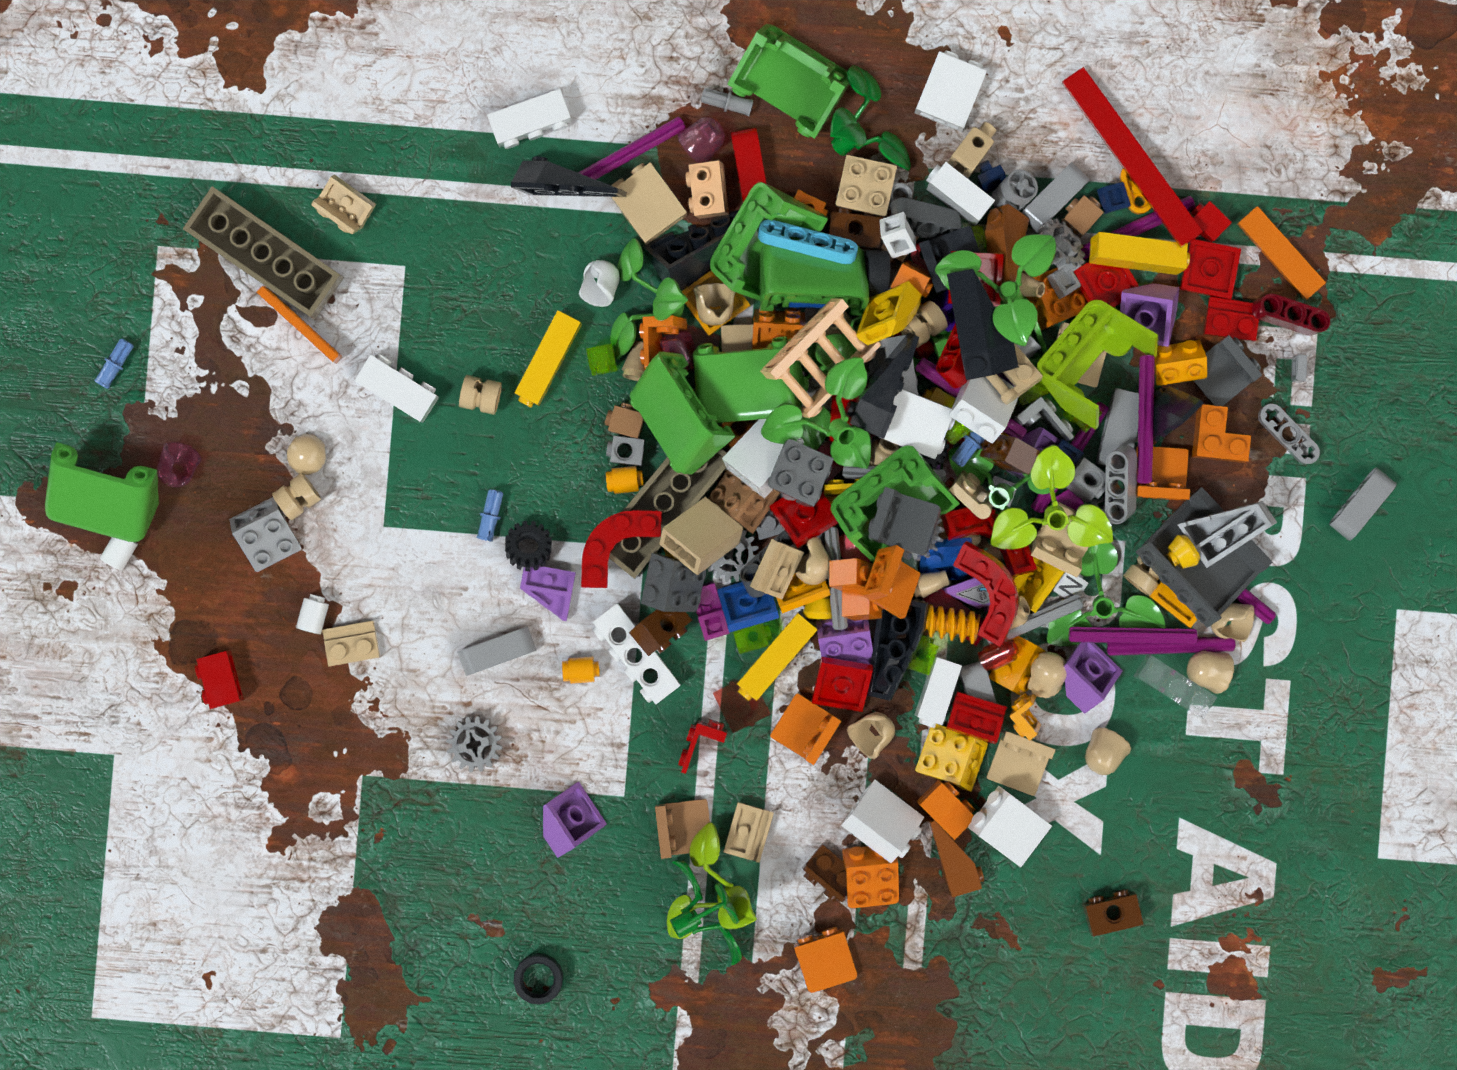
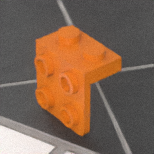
(870, 878)
(825, 959)

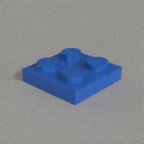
(944, 559)
(743, 610)

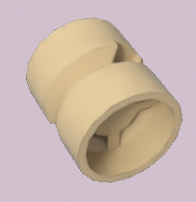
(926, 323)
(480, 394)
(296, 496)
(1140, 578)

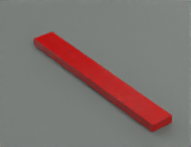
(1132, 157)

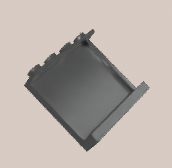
(1200, 588)

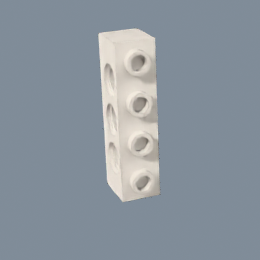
(666, 680)

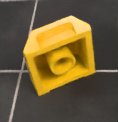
(889, 313)

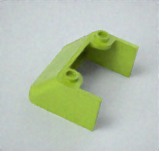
(1090, 333)

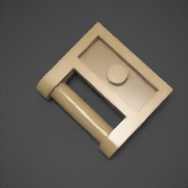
(1022, 378)
(967, 489)

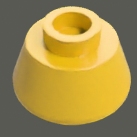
(1182, 552)
(818, 609)

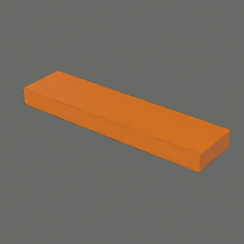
(1281, 253)
(299, 324)

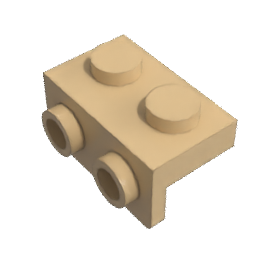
(343, 205)

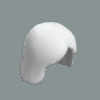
(603, 291)

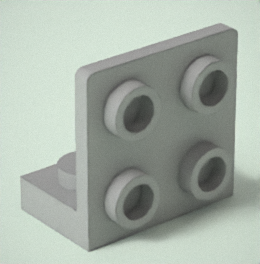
(1046, 410)
(264, 534)

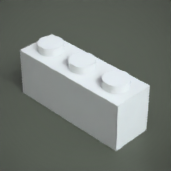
(529, 119)
(397, 387)

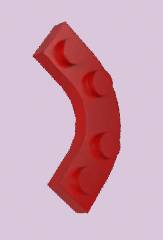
(965, 523)
(607, 535)
(999, 585)

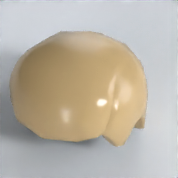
(306, 454)

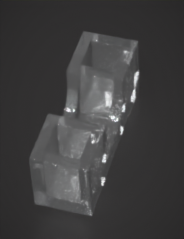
(1175, 686)

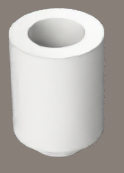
(118, 553)
(312, 614)

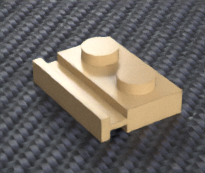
(776, 569)
(351, 643)
(748, 832)

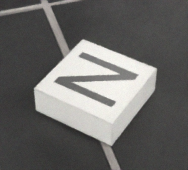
(1069, 586)

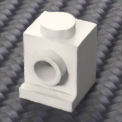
(897, 235)

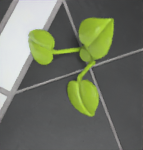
(1051, 470)
(705, 852)

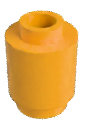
(624, 480)
(580, 670)

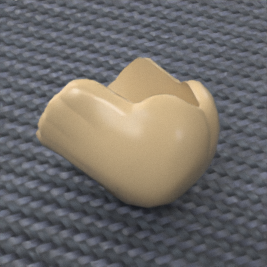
(714, 295)
(815, 564)
(1241, 622)
(1211, 670)
(1047, 675)
(865, 740)
(1106, 751)

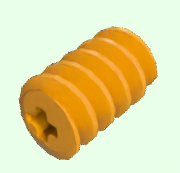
(952, 624)

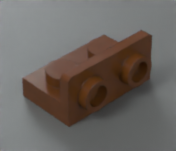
(828, 871)

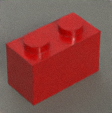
(219, 679)

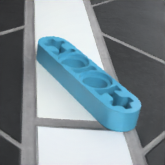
(771, 233)

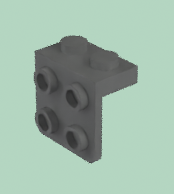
(1227, 371)
(800, 472)
(904, 522)
(671, 585)

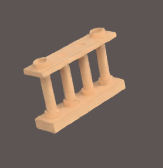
(797, 350)

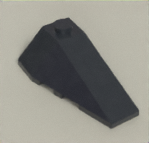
(548, 179)
(688, 254)
(981, 345)
(875, 407)
(1172, 410)
(894, 647)

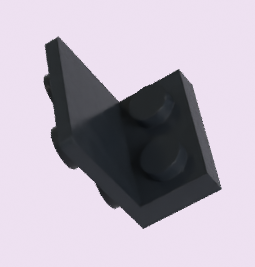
(940, 247)

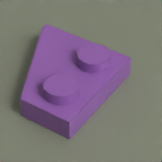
(550, 588)

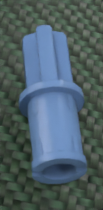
(114, 363)
(967, 448)
(490, 515)

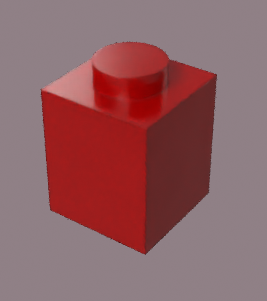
(1210, 220)

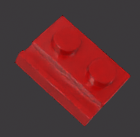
(1230, 318)
(976, 718)

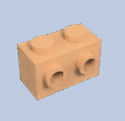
(707, 189)

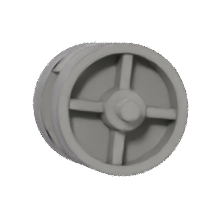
(1015, 190)

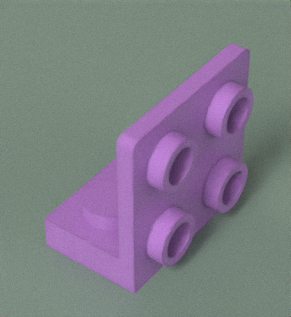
(845, 644)

